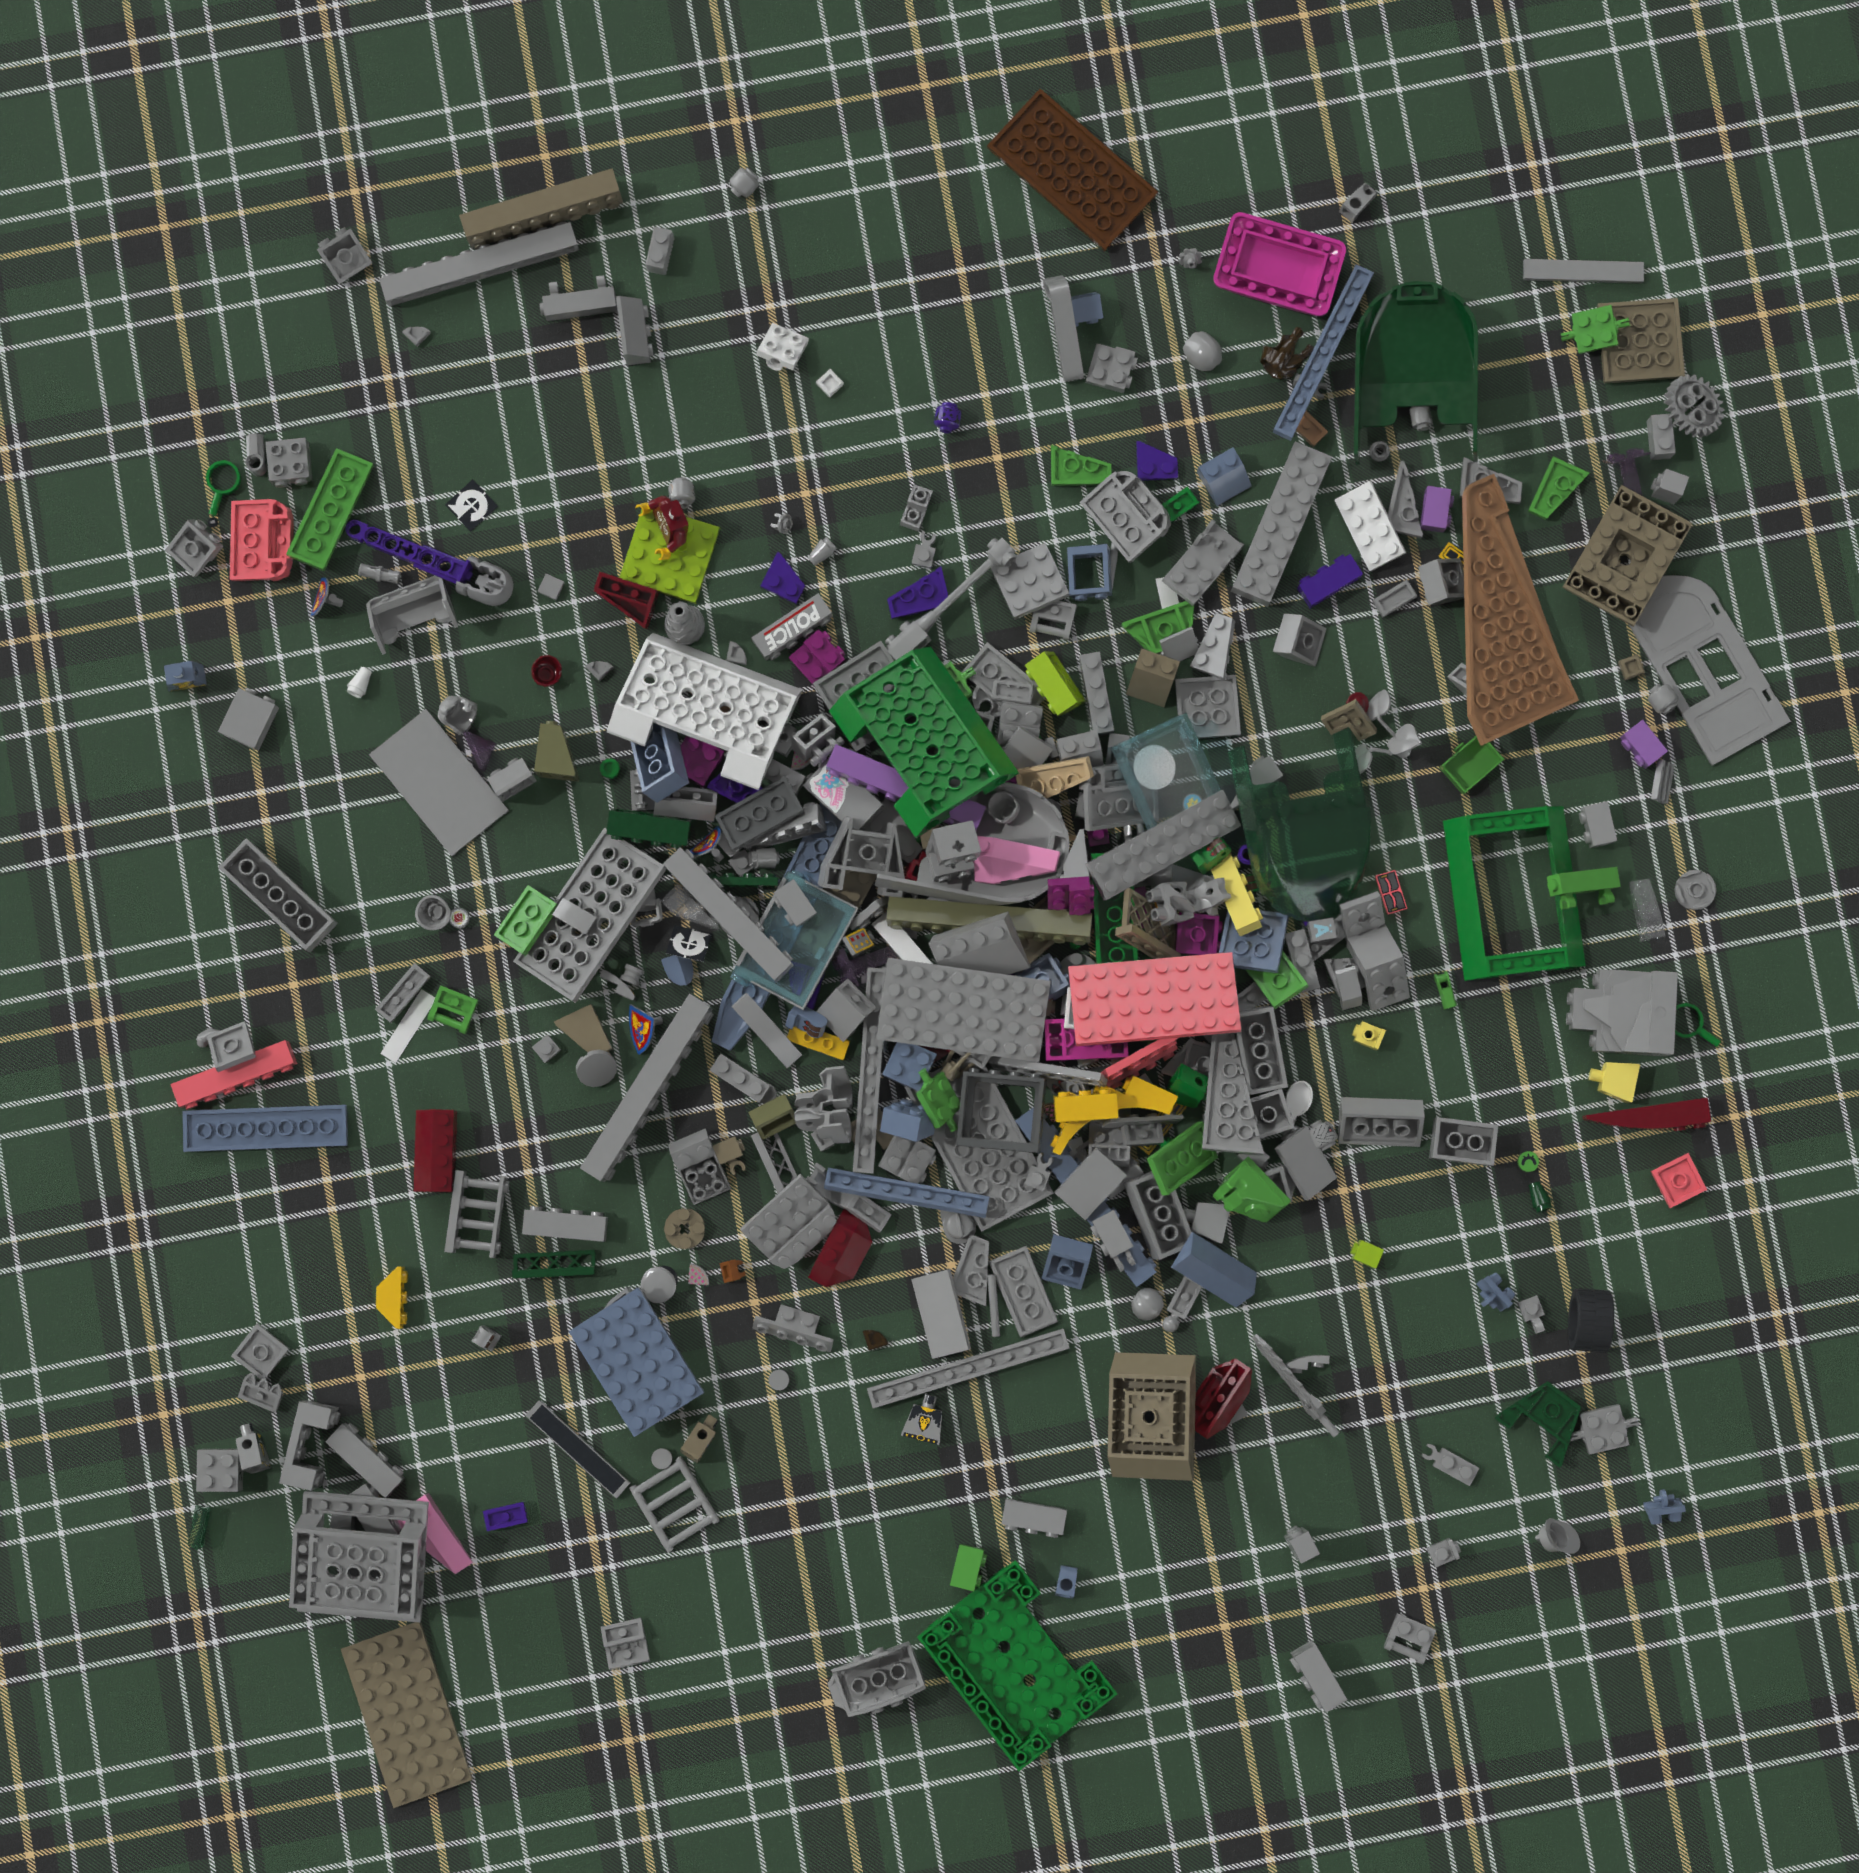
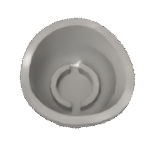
(432, 912)

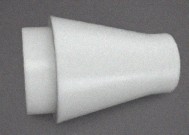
(359, 683)

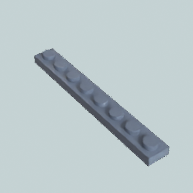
(906, 1192)

